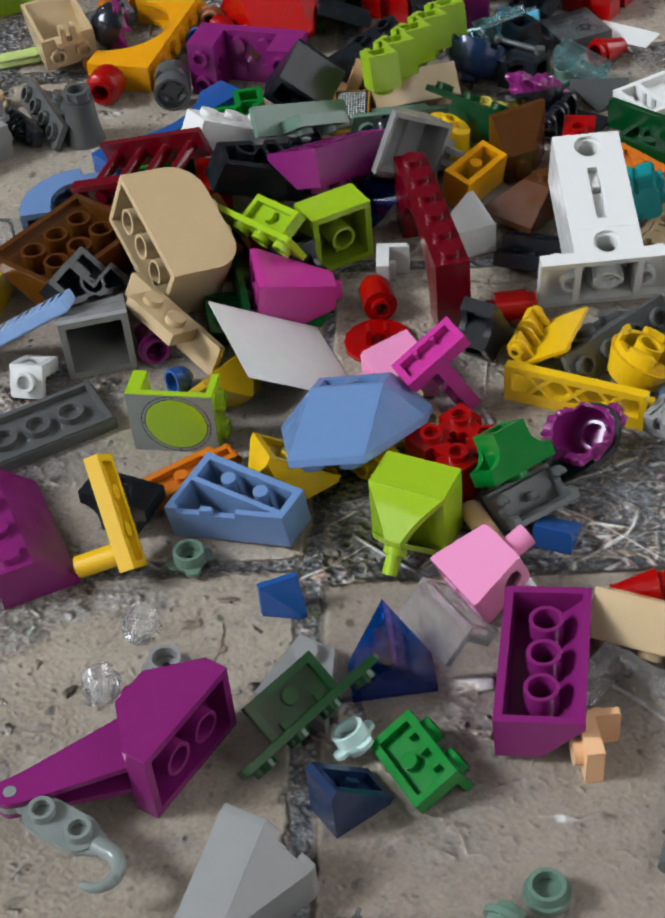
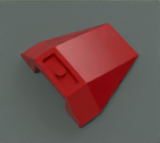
(273, 13)

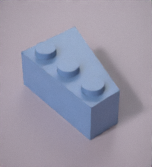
(237, 505)

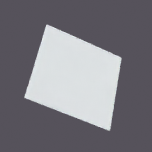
(277, 347)

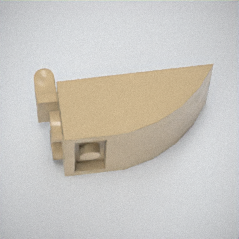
(59, 31)

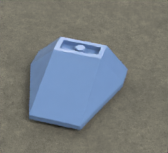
(351, 420)

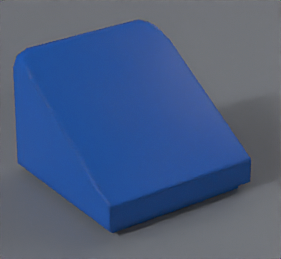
(556, 534)

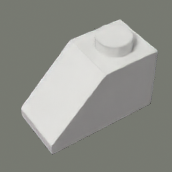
(474, 225)

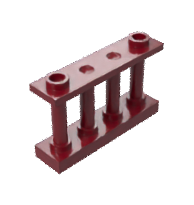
(142, 150)

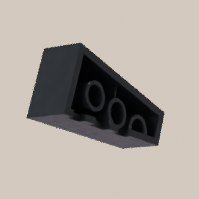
(245, 171)

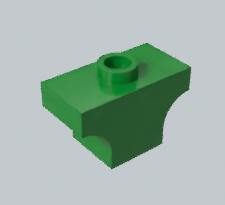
(507, 453)

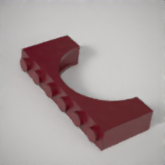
(424, 214)

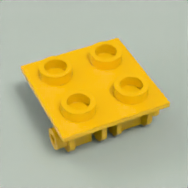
(542, 338)

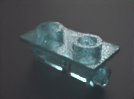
(580, 60)

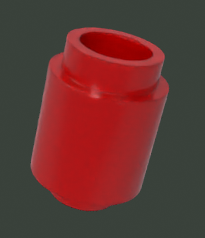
(377, 297)
(513, 303)

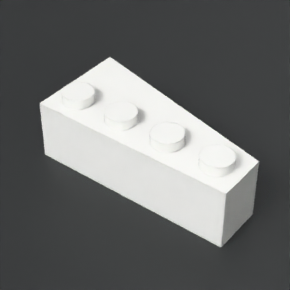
(227, 126)

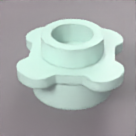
(352, 737)

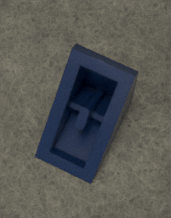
(344, 795)

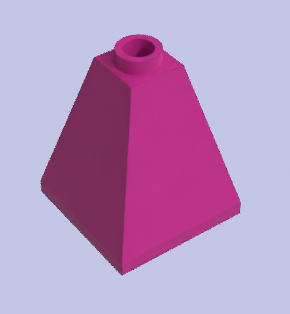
(291, 287)

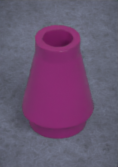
(150, 346)

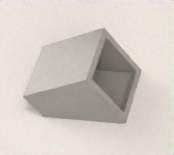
(97, 337)

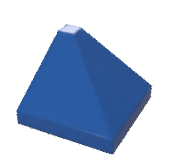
(282, 597)

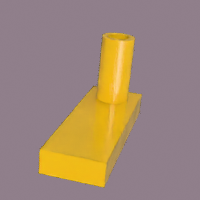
(125, 546)

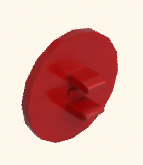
(370, 333)

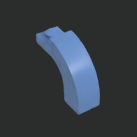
(49, 195)

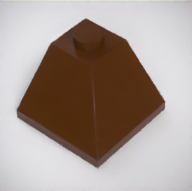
(521, 136)
(525, 204)

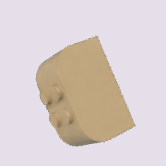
(173, 234)

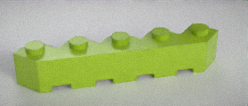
(412, 45)

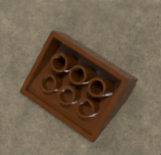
(48, 243)

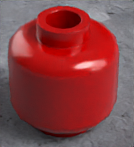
(106, 84)

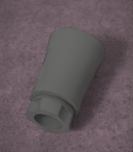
(81, 117)

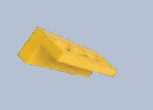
(561, 389)

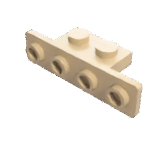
(172, 323)

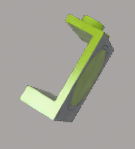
(175, 417)

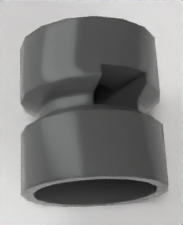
(172, 85)

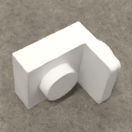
(392, 259)
(29, 375)

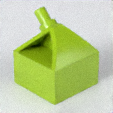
(339, 224)
(414, 506)

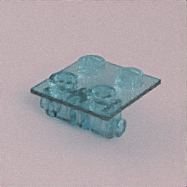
(487, 27)

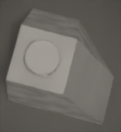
(248, 872)

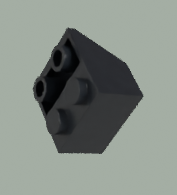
(303, 76)

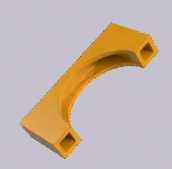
(141, 60)

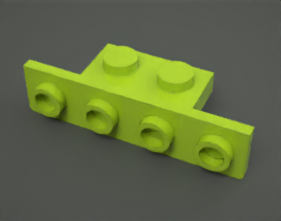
(267, 224)

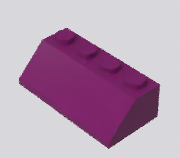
(329, 160)
(31, 547)
(542, 669)

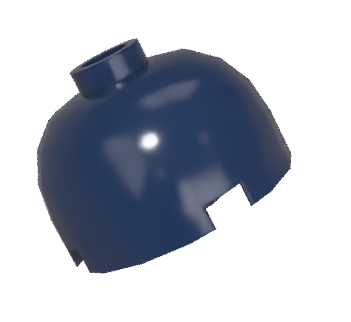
(474, 57)

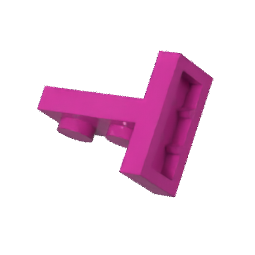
(431, 360)

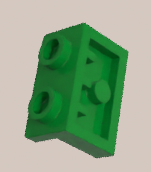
(419, 761)

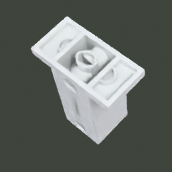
(596, 228)

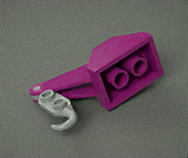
(156, 745)

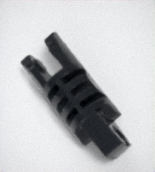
(24, 128)

